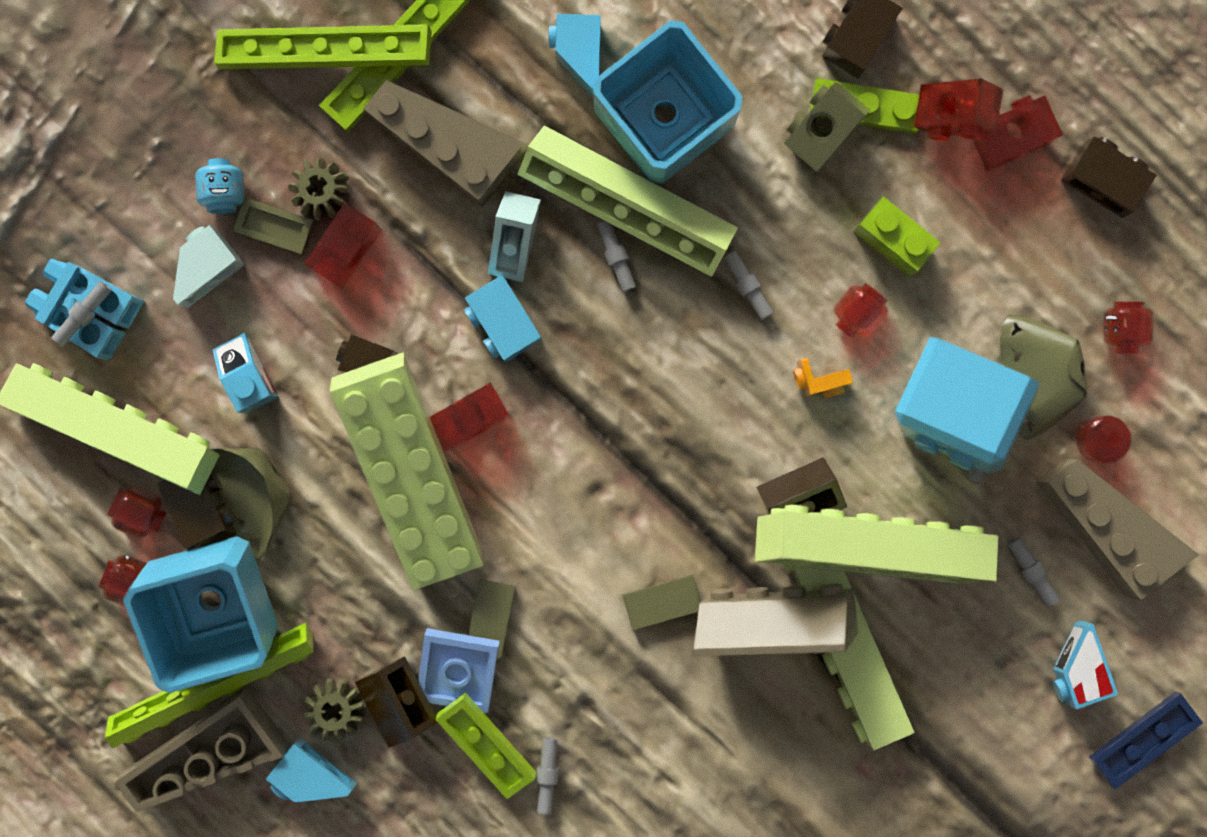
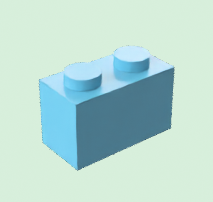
(502, 319)

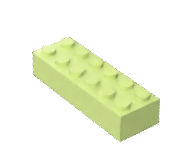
(406, 470)
(876, 546)

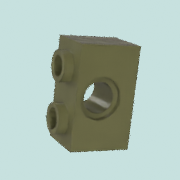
(844, 112)

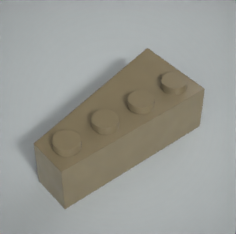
(452, 144)
(1119, 534)
(214, 746)

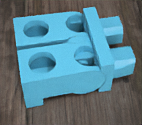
(73, 285)

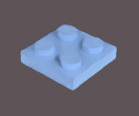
(457, 665)

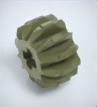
(307, 189)
(335, 723)

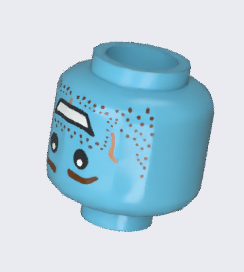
(220, 186)

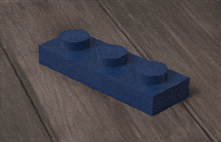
(1145, 740)

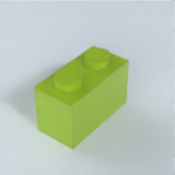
(896, 236)

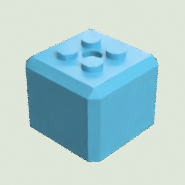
(673, 72)
(964, 406)
(194, 641)

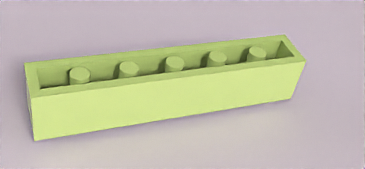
(627, 200)
(108, 428)
(862, 673)

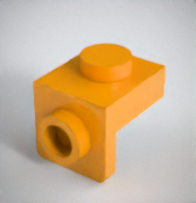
(829, 385)

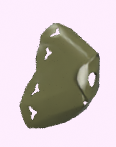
(1051, 360)
(253, 492)

